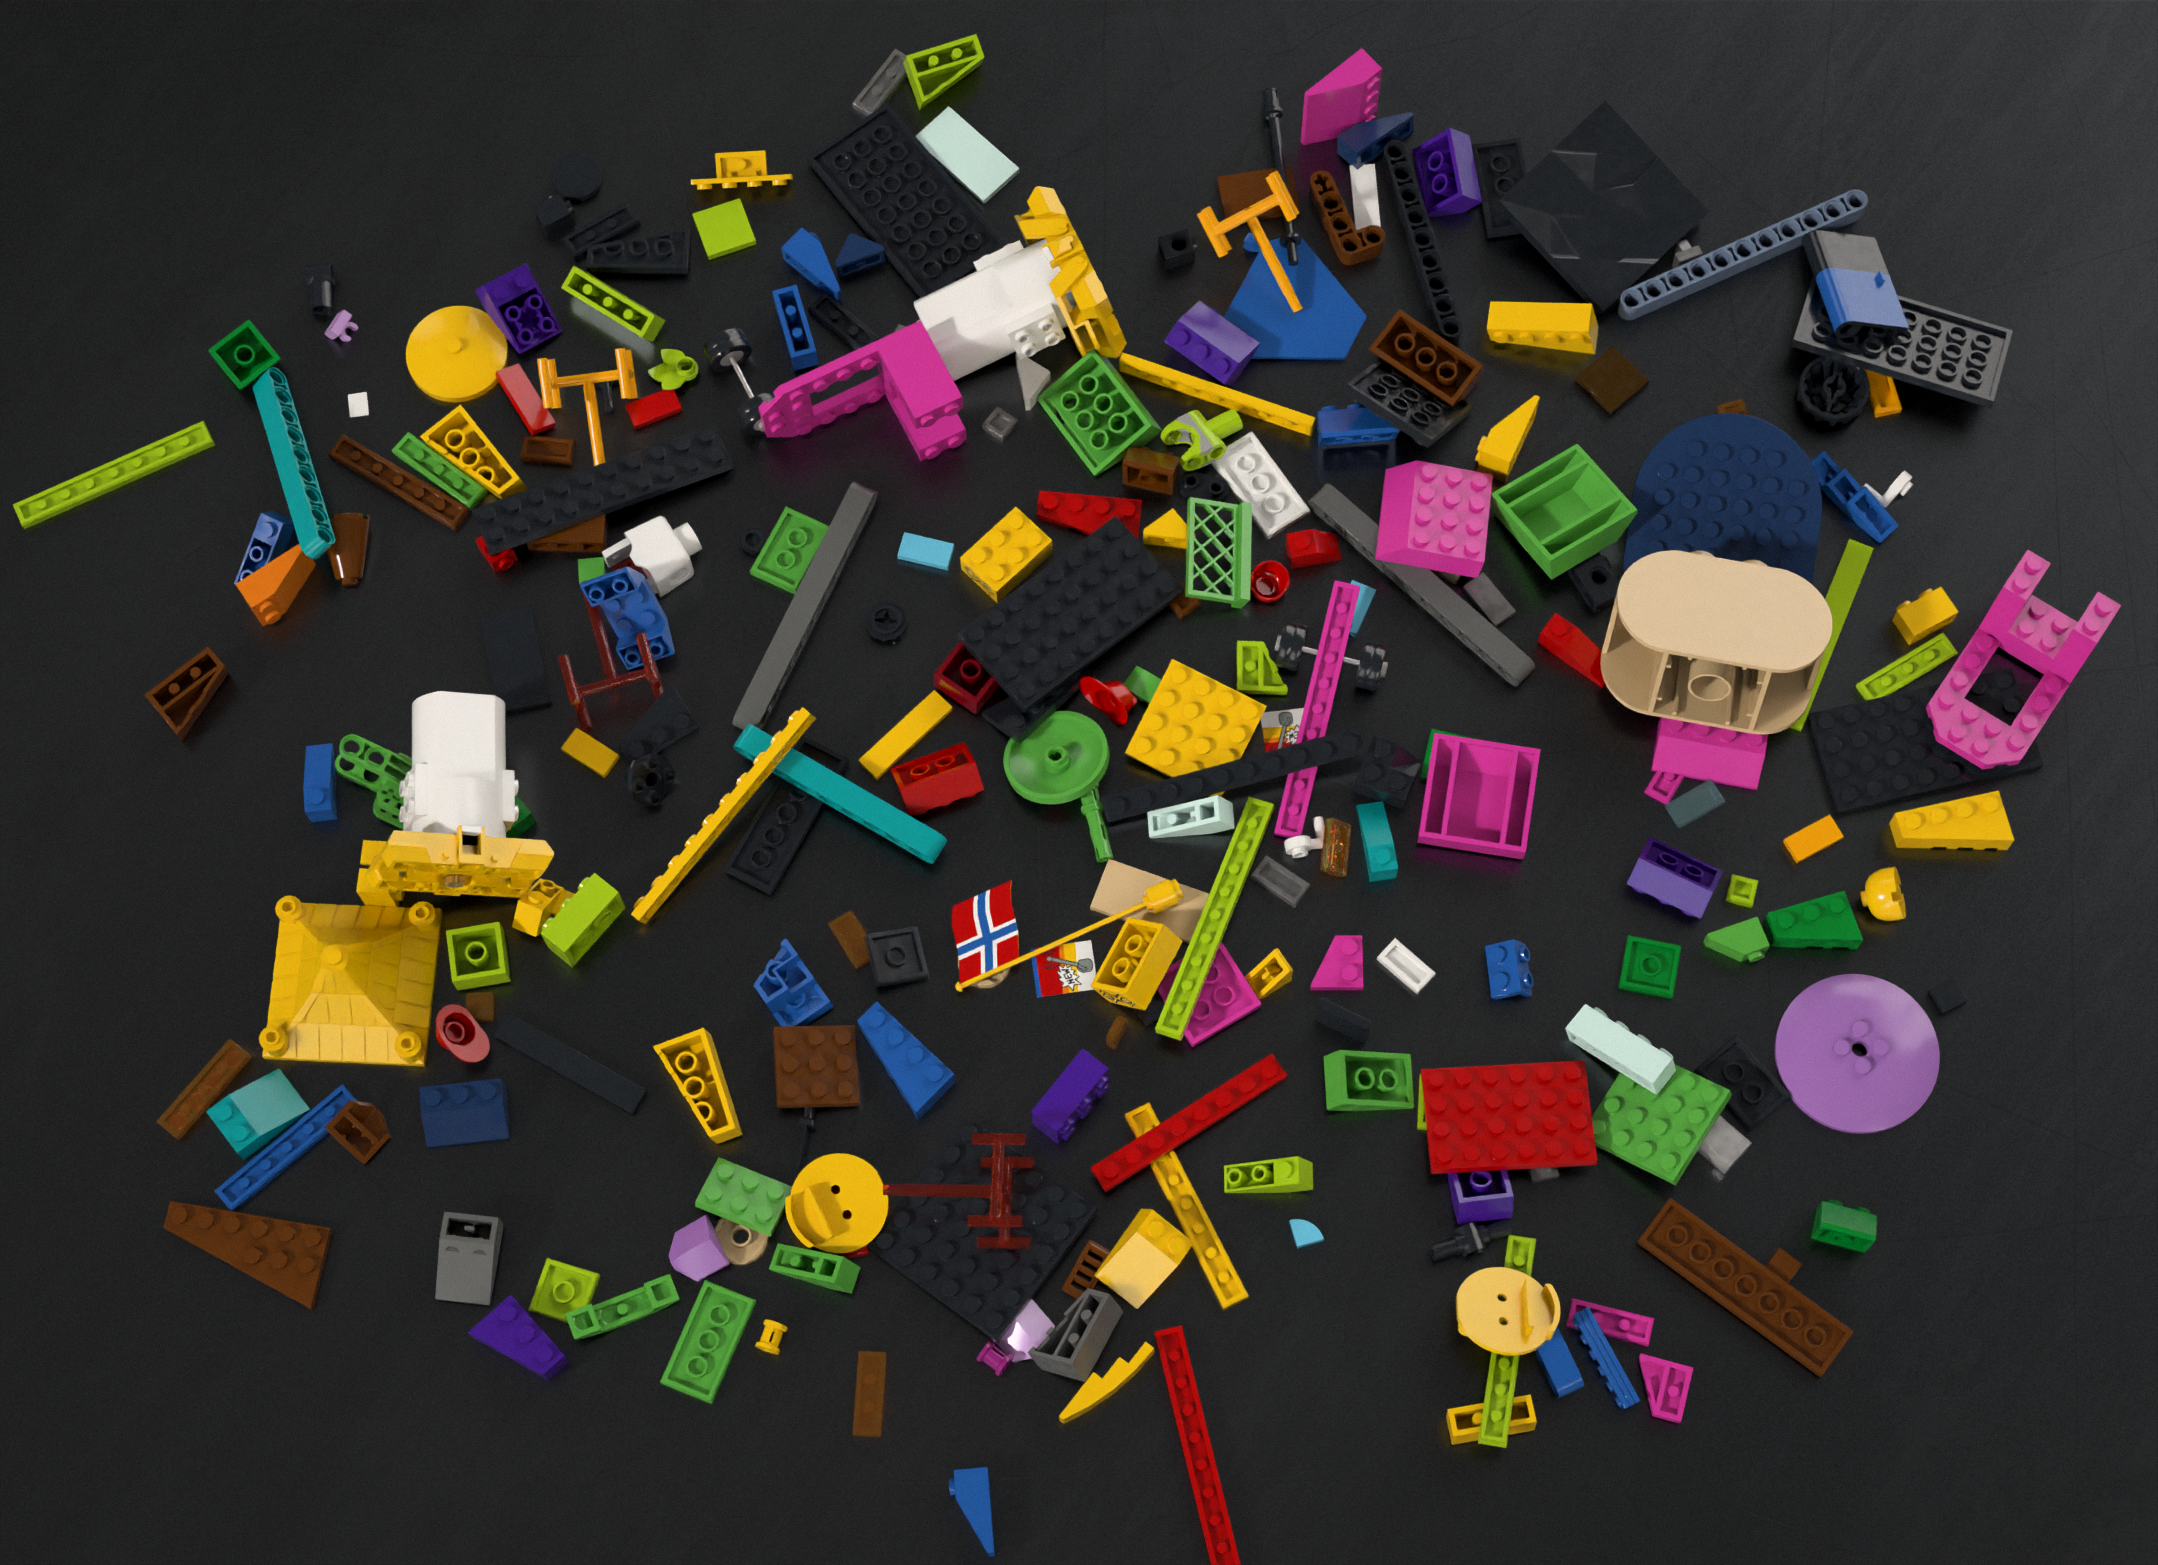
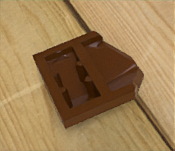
(359, 1129)

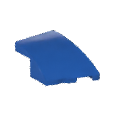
(791, 989)

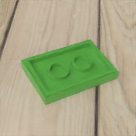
(789, 550)

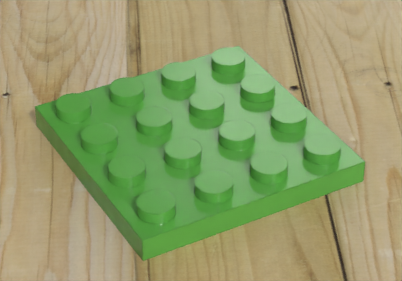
(1659, 1129)

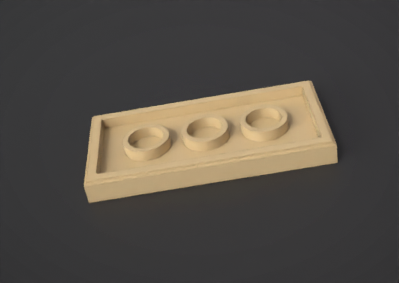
(1124, 887)

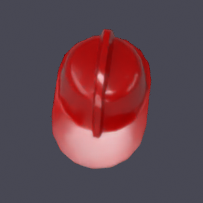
(1109, 697)
(461, 1034)

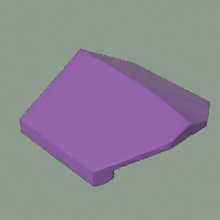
(697, 1250)

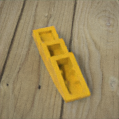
(1099, 1389)

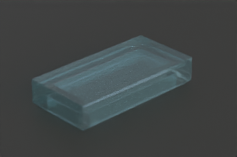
(1695, 803)

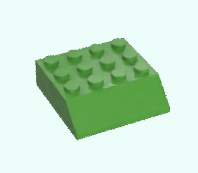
(1563, 511)

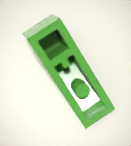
(815, 1267)

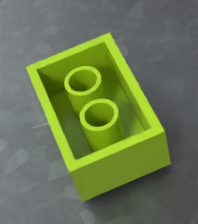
(582, 919)

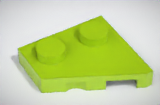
(1256, 670)

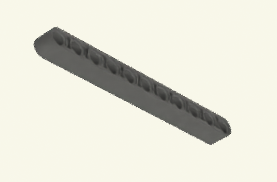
(1425, 588)
(805, 607)

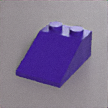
(1481, 1195)

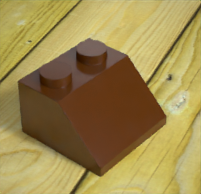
(1150, 469)

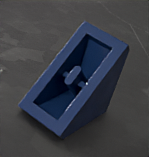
(858, 254)

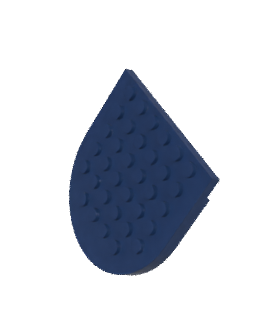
(1729, 491)

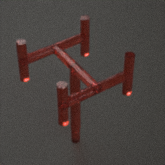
(577, 693)
(999, 1191)

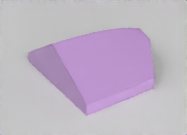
(1025, 1332)

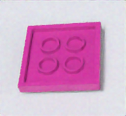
(1222, 1001)

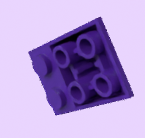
(519, 309)

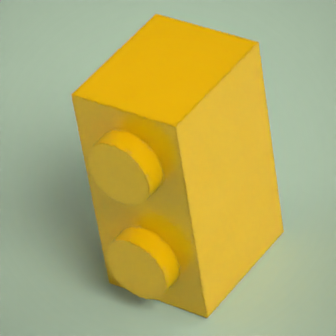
(1924, 615)

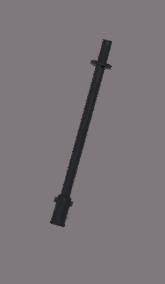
(1273, 113)

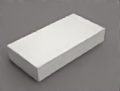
(1406, 966)

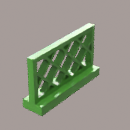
(1240, 551)

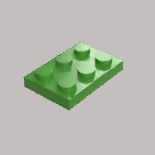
(743, 1197)

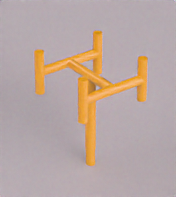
(1215, 231)
(551, 396)

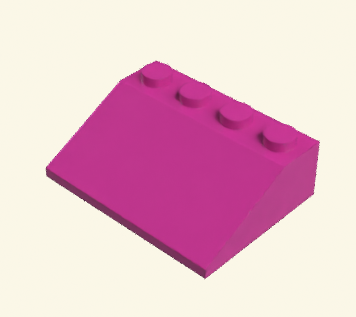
(1341, 99)

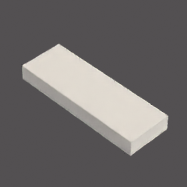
(1364, 196)

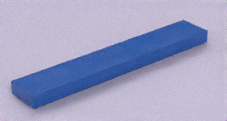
(282, 1151)

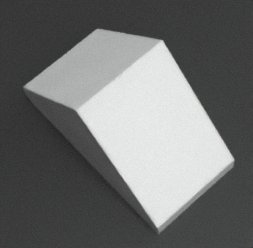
(1033, 380)

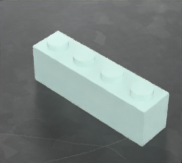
(1621, 1049)

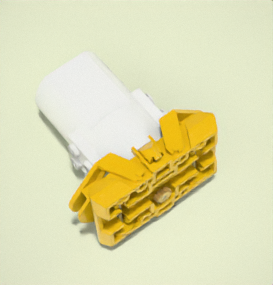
(1023, 297)

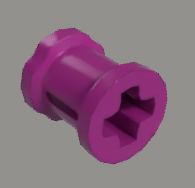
(995, 1358)

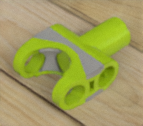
(1202, 436)

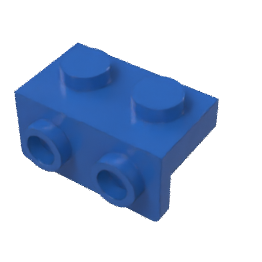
(1509, 969)

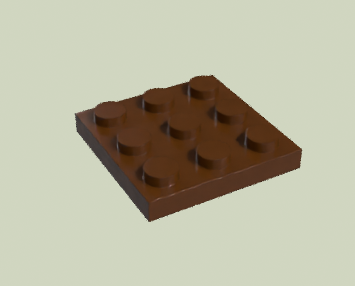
(815, 1066)

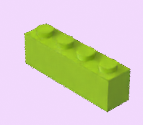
(613, 304)

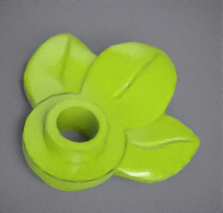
(675, 369)

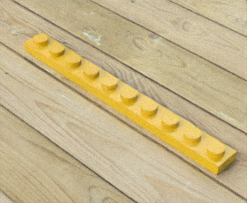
(729, 807)

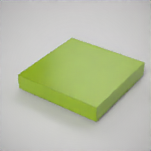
(724, 229)
(562, 1290)

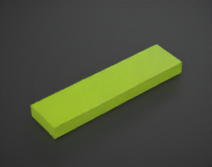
(1908, 668)

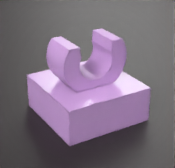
(338, 326)

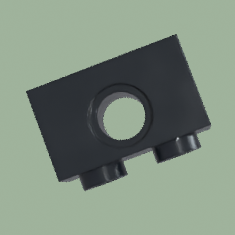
(1596, 595)

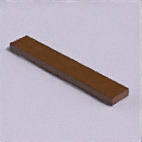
(399, 482)

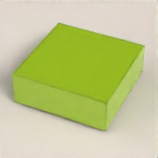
(1741, 891)

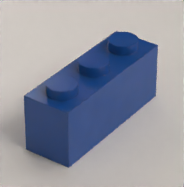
(795, 327)

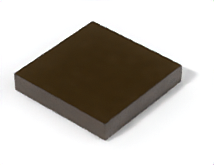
(1612, 380)

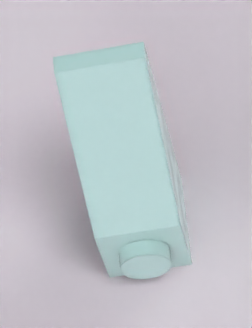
(1192, 818)

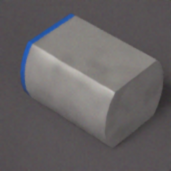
(1723, 1145)

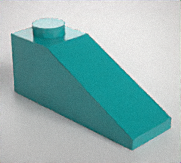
(1377, 842)

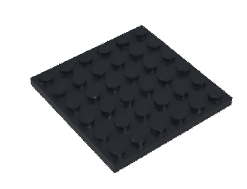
(939, 1251)

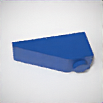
(807, 256)
(320, 783)
(974, 1499)

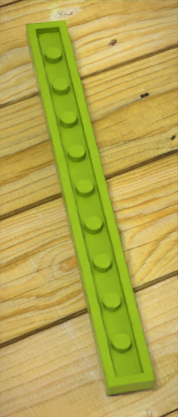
(1214, 919)

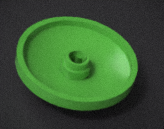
(1058, 759)

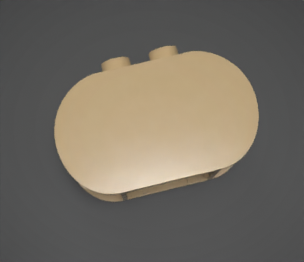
(1715, 641)

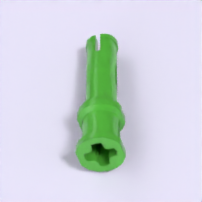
(1093, 809)

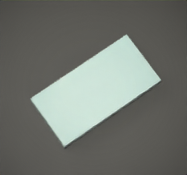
(967, 155)

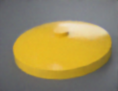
(456, 354)

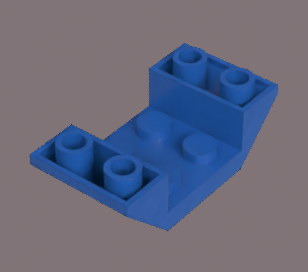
(631, 611)

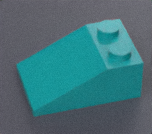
(258, 1113)

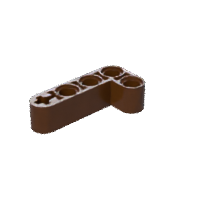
(1340, 217)

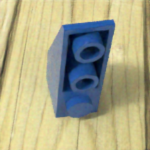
(267, 542)

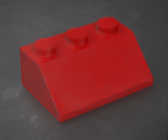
(937, 779)

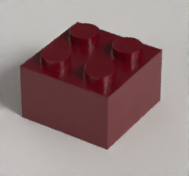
(965, 679)

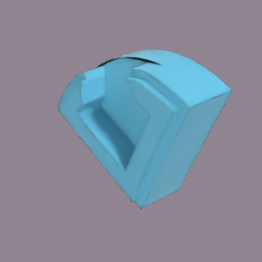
(1305, 1233)

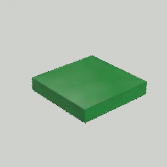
(1650, 967)

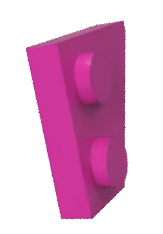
(1341, 965)
(1665, 1386)

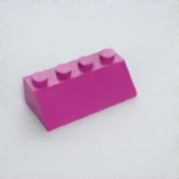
(1709, 753)

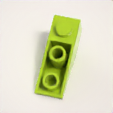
(1269, 1176)

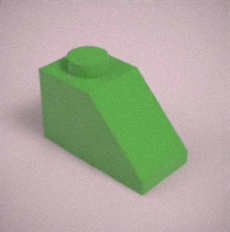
(1740, 941)

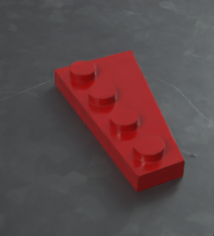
(1088, 511)

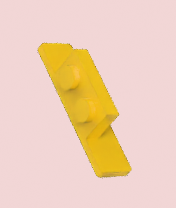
(741, 167)

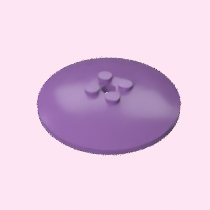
(1851, 1090)

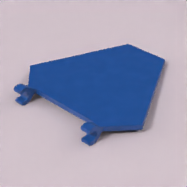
(1318, 331)

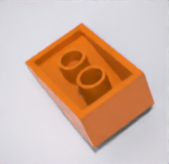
(276, 585)

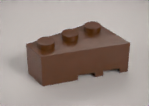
(188, 691)

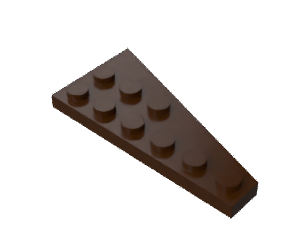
(268, 1249)

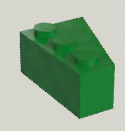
(1814, 923)

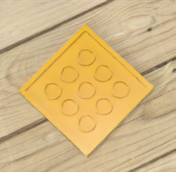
(1193, 724)

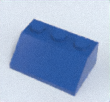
(1352, 426)

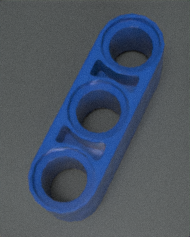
(1559, 1366)

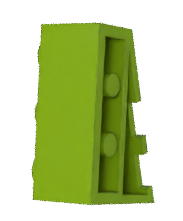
(941, 67)

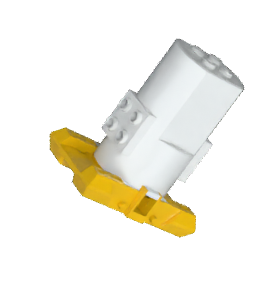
(459, 807)

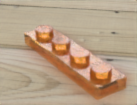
(204, 1089)

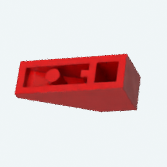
(1572, 647)

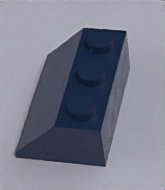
(464, 1112)

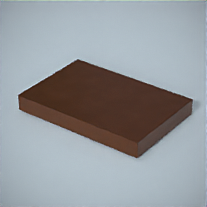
(1248, 188)

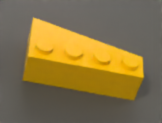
(1544, 325)
(467, 447)
(1964, 822)
(699, 1075)

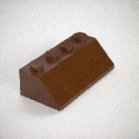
(1427, 358)

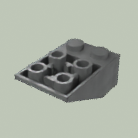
(468, 1258)

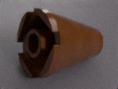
(350, 546)

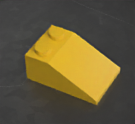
(1501, 447)
(1143, 1257)

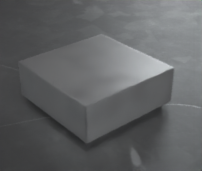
(999, 424)

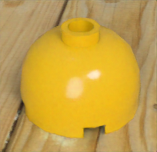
(1884, 895)

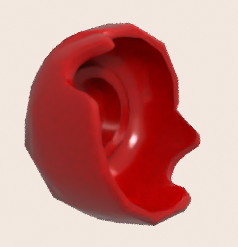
(1269, 581)

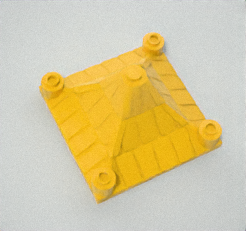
(352, 983)

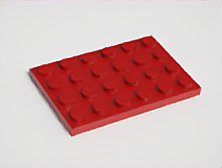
(1508, 1117)

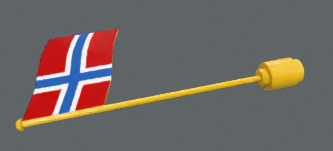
(990, 937)

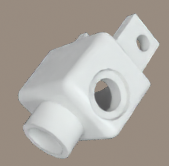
(659, 552)

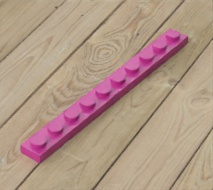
(1318, 704)

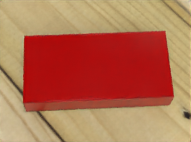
(653, 408)

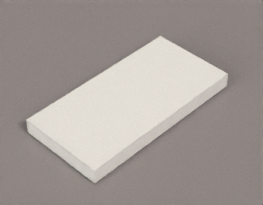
(1258, 480)

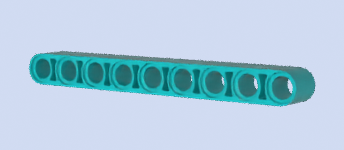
(293, 463)
(846, 797)

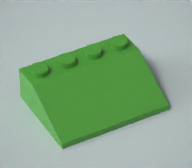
(1105, 416)

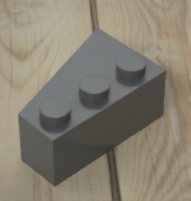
(1080, 1336)

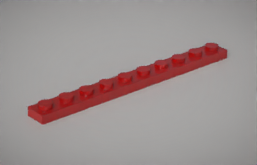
(1197, 1447)

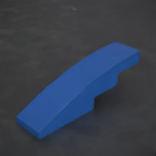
(1852, 499)

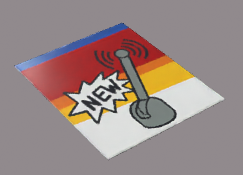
(1280, 728)
(1064, 969)

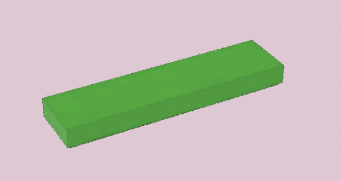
(439, 471)

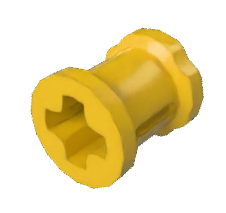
(778, 1329)

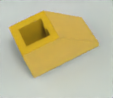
(536, 906)

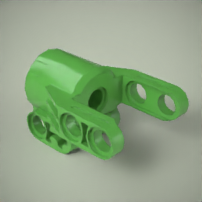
(390, 774)

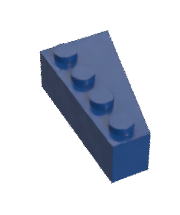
(908, 1062)

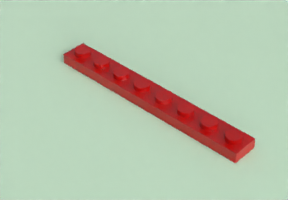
(1188, 1122)

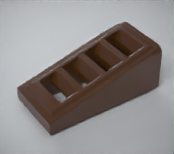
(1090, 1247)

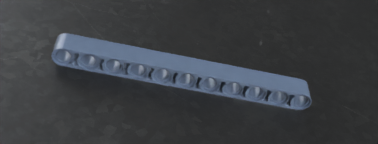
(1734, 262)

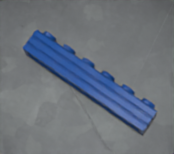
(1606, 1358)

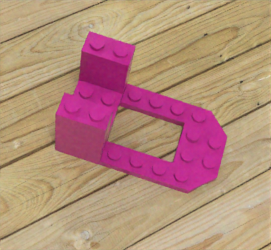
(908, 375)
(2036, 637)

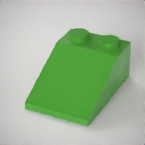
(1368, 1081)

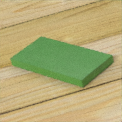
(708, 1342)

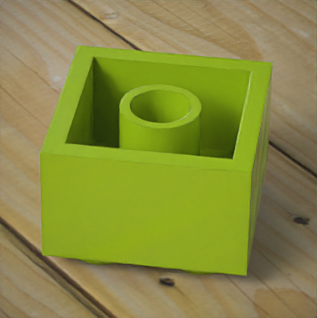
(478, 956)

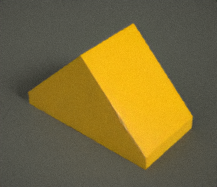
(1167, 531)
(1269, 974)

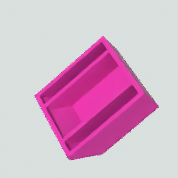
(1434, 518)
(1478, 796)

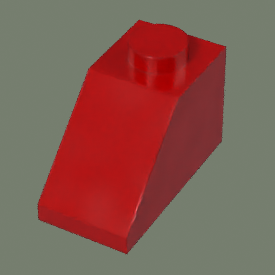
(1311, 548)

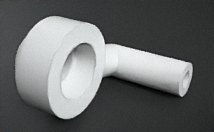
(1899, 486)
(1300, 845)

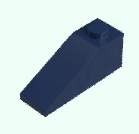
(1367, 139)

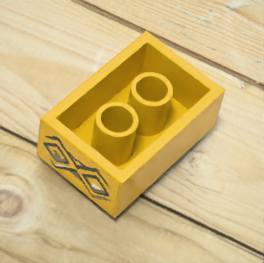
(1006, 554)
(1136, 963)

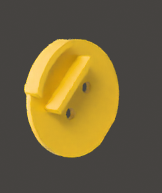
(818, 1213)
(1529, 1311)

